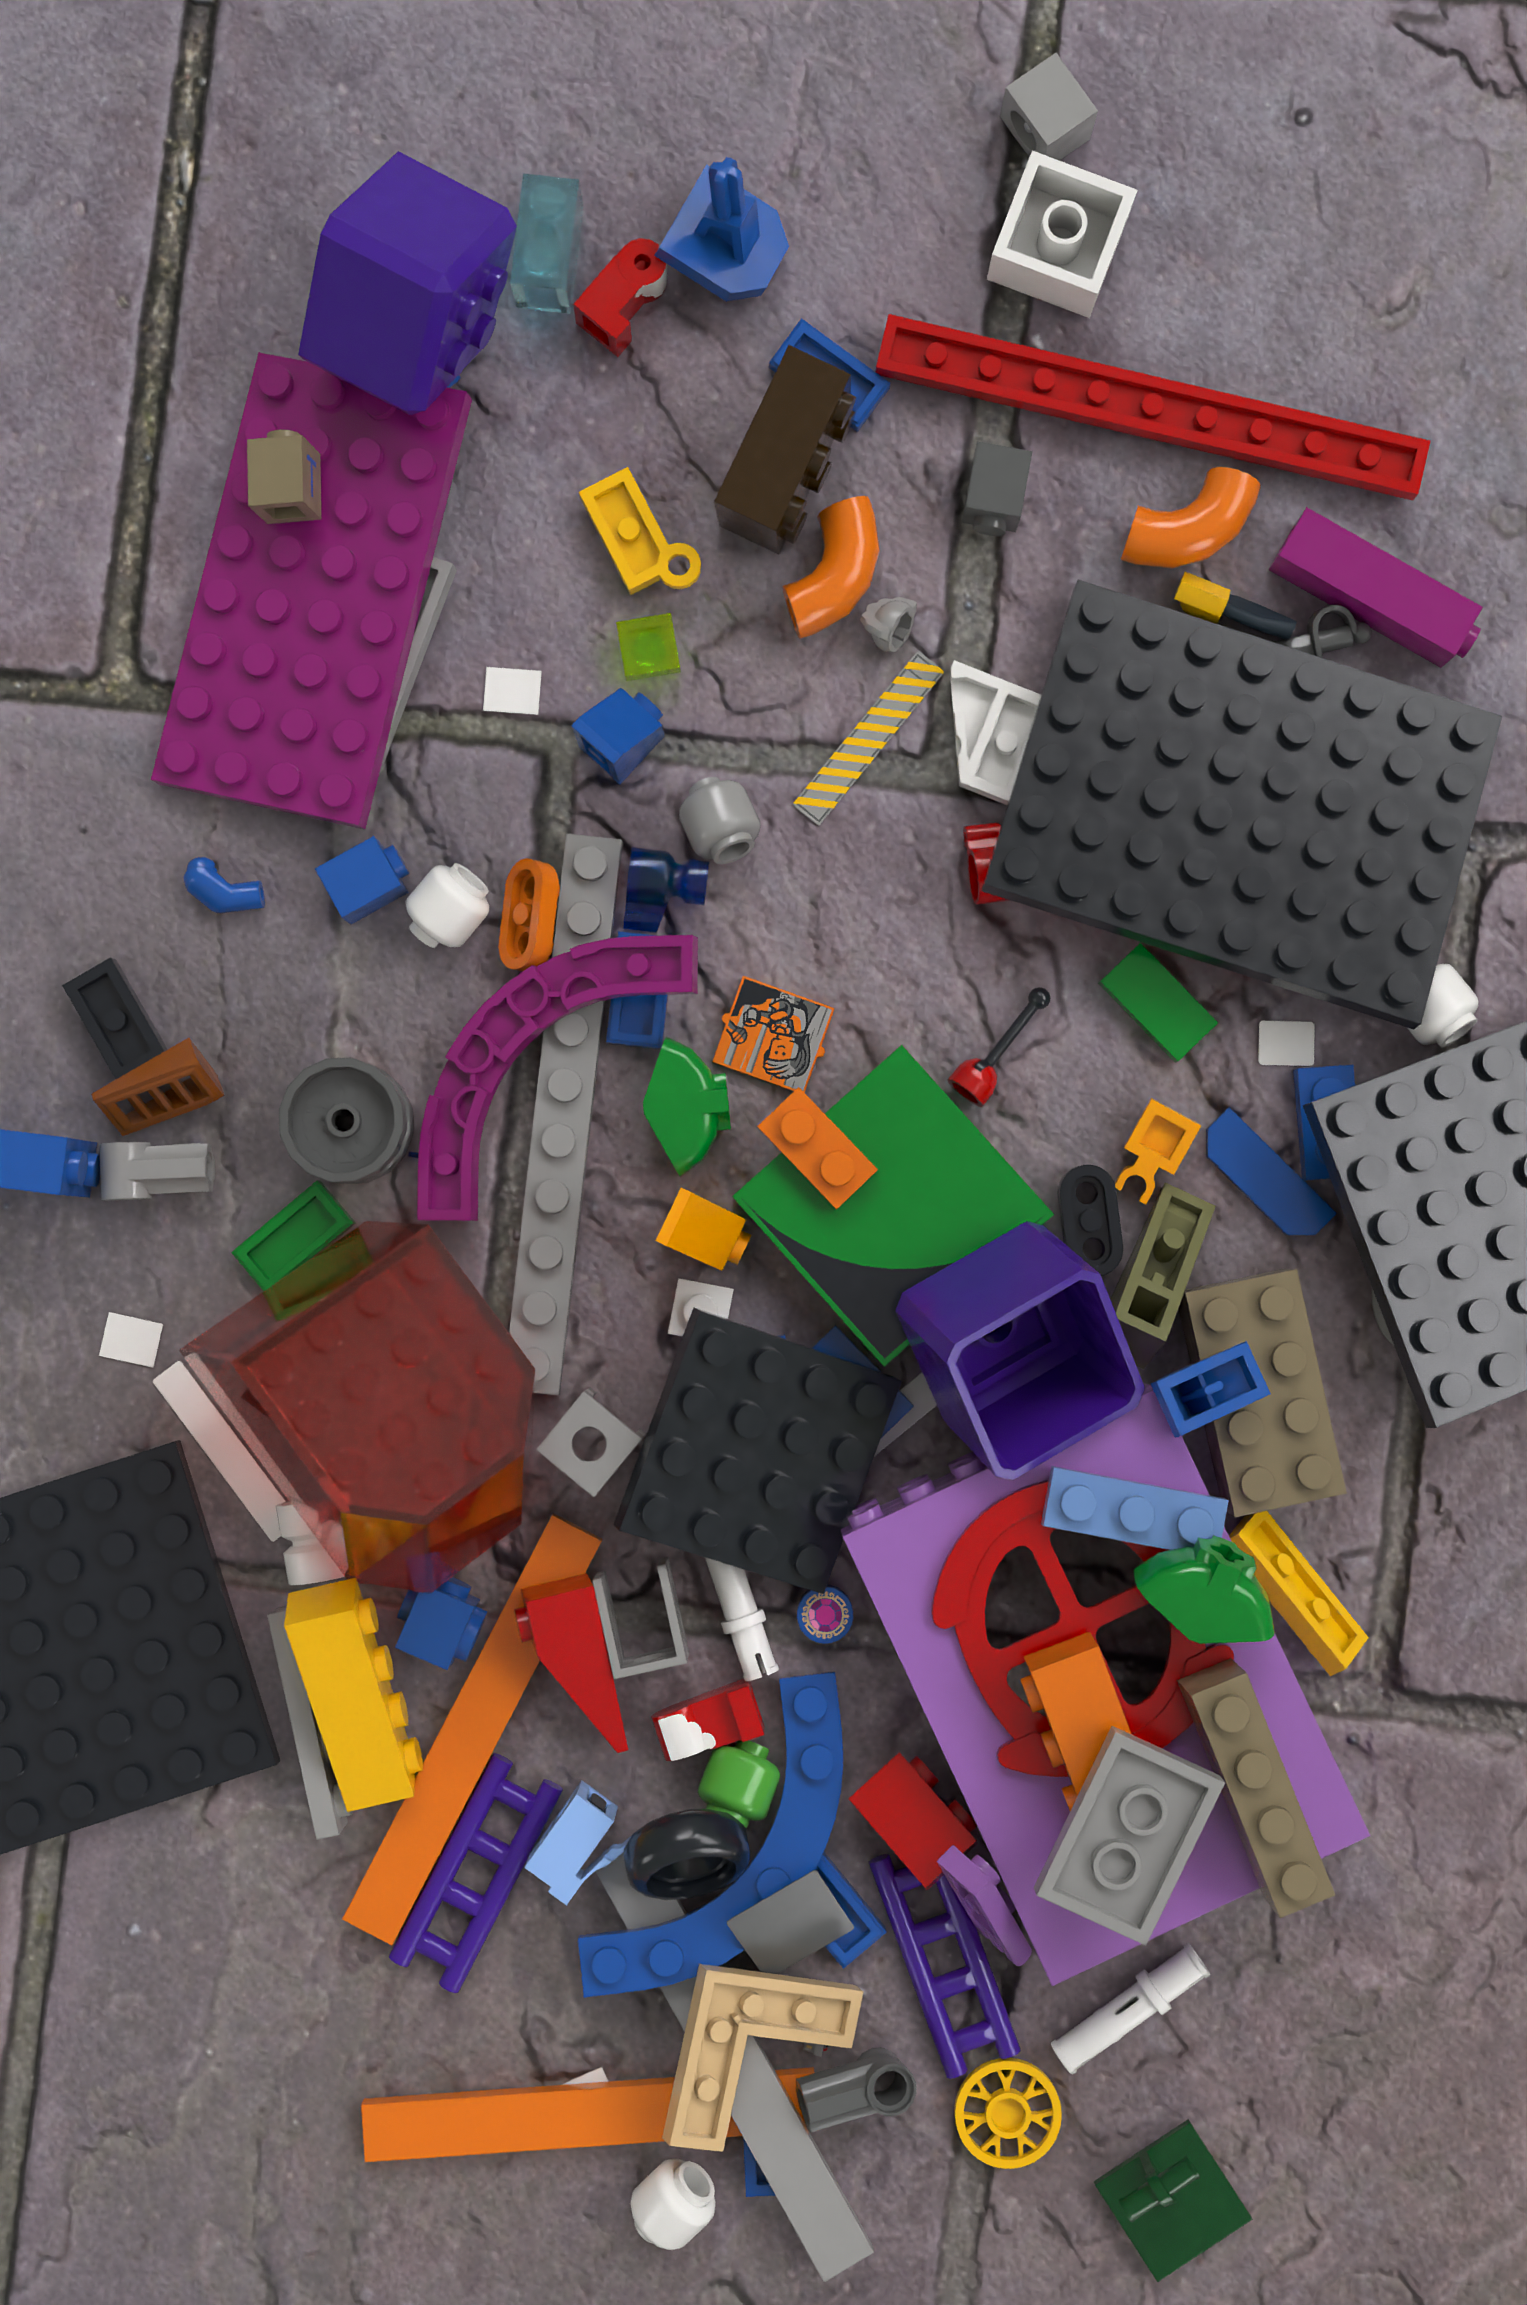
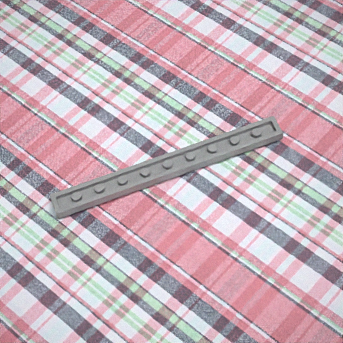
(562, 1122)

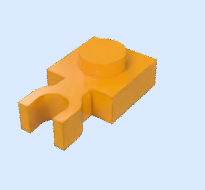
(1158, 1141)

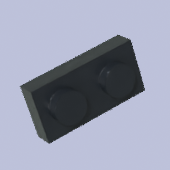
(114, 1017)

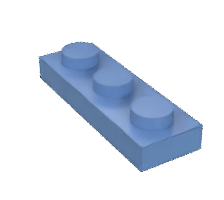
(1130, 1510)

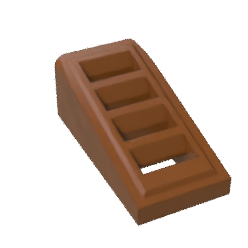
(168, 1067)

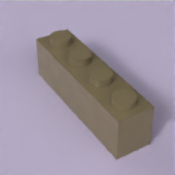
(1256, 1787)

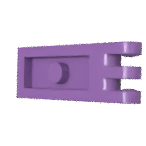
(985, 1902)

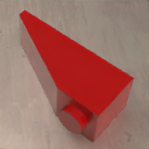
(571, 1644)

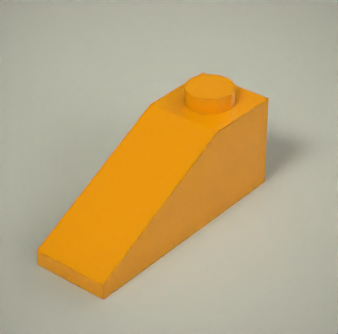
(704, 1231)

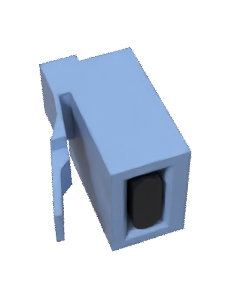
(571, 1840)

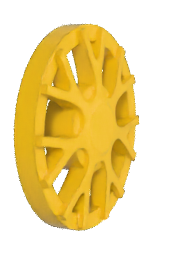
(1007, 2113)

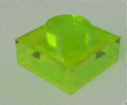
(648, 647)

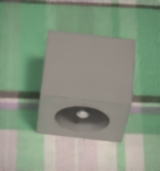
(1048, 110)

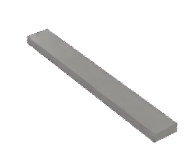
(764, 2115)

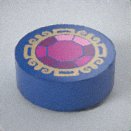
(825, 1616)

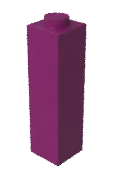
(1377, 589)

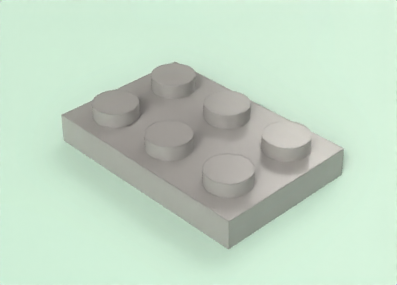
(1128, 1835)

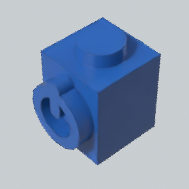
(441, 1623)

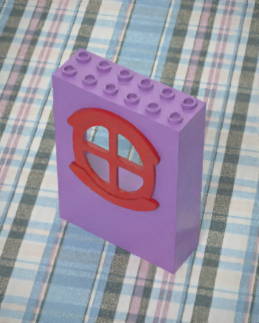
(929, 1578)

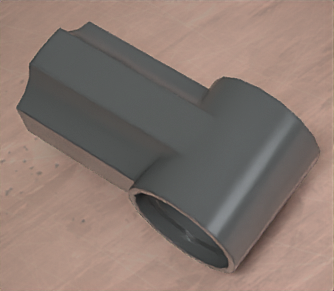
(849, 2092)

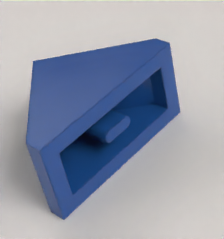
(1210, 1389)

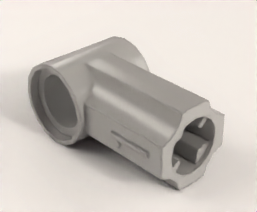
(142, 1170)

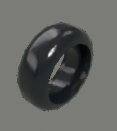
(686, 1854)

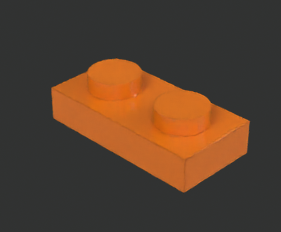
(817, 1148)

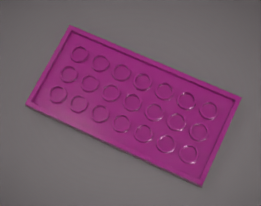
(312, 619)

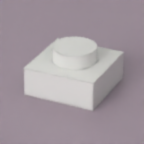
(699, 1295)

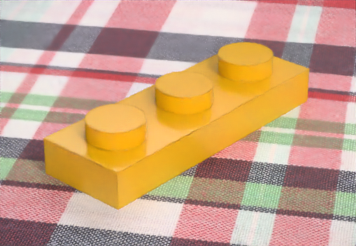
(1299, 1593)

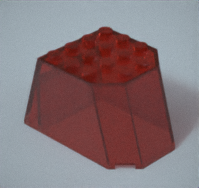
(381, 1404)

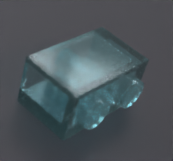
(547, 243)

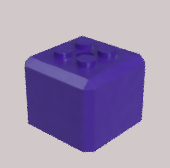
(406, 283)
(1048, 1367)

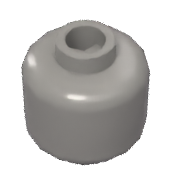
(719, 820)

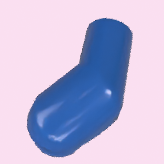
(216, 893)

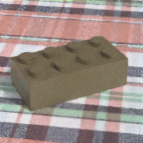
(1284, 1443)

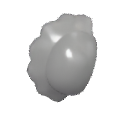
(889, 619)

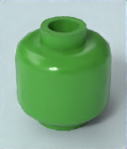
(740, 1781)

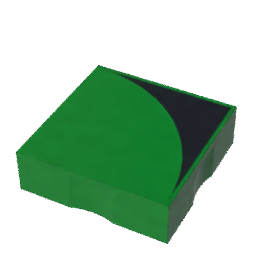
(924, 1208)

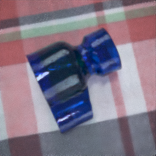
(654, 880)

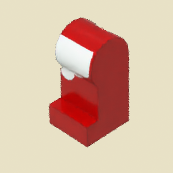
(619, 292)
(709, 1721)

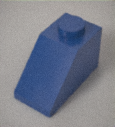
(619, 732)

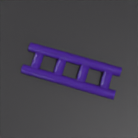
(484, 1907)
(932, 1990)

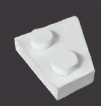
(989, 729)

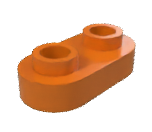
(528, 914)

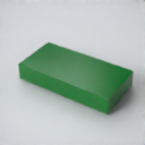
(1158, 1003)
(293, 1236)

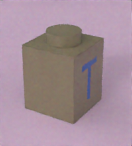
(284, 478)

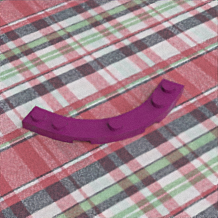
(503, 1030)

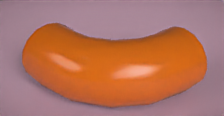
(1197, 530)
(844, 569)

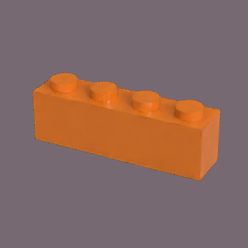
(1078, 1703)

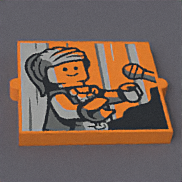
(773, 1035)

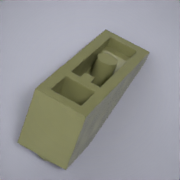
(1160, 1270)

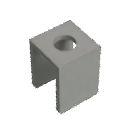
(619, 1443)
(648, 1661)

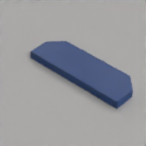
(1265, 1177)

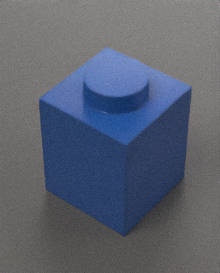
(364, 879)

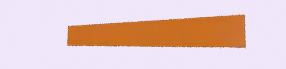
(463, 1744)
(526, 2118)

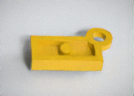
(634, 535)

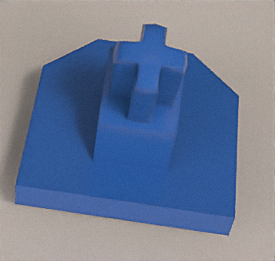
(725, 236)

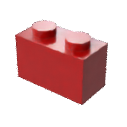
(913, 1817)

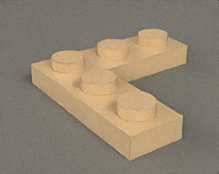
(721, 2015)

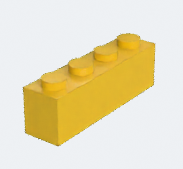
(352, 1693)

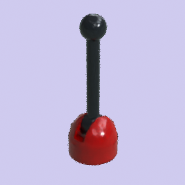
(977, 1078)

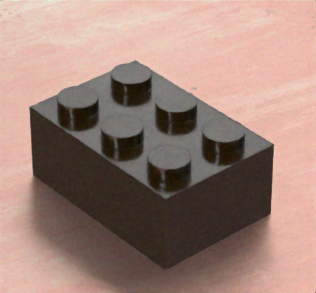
(786, 451)

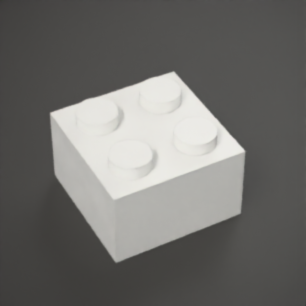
(1060, 234)

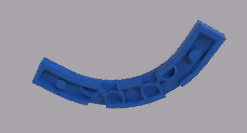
(804, 1820)

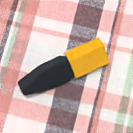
(1210, 601)

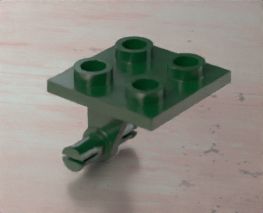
(1173, 2200)

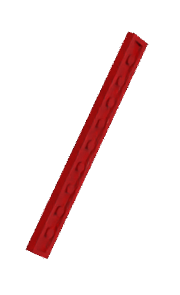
(1152, 407)

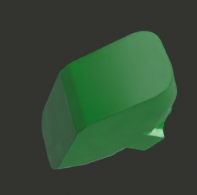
(685, 1105)
(1208, 1592)

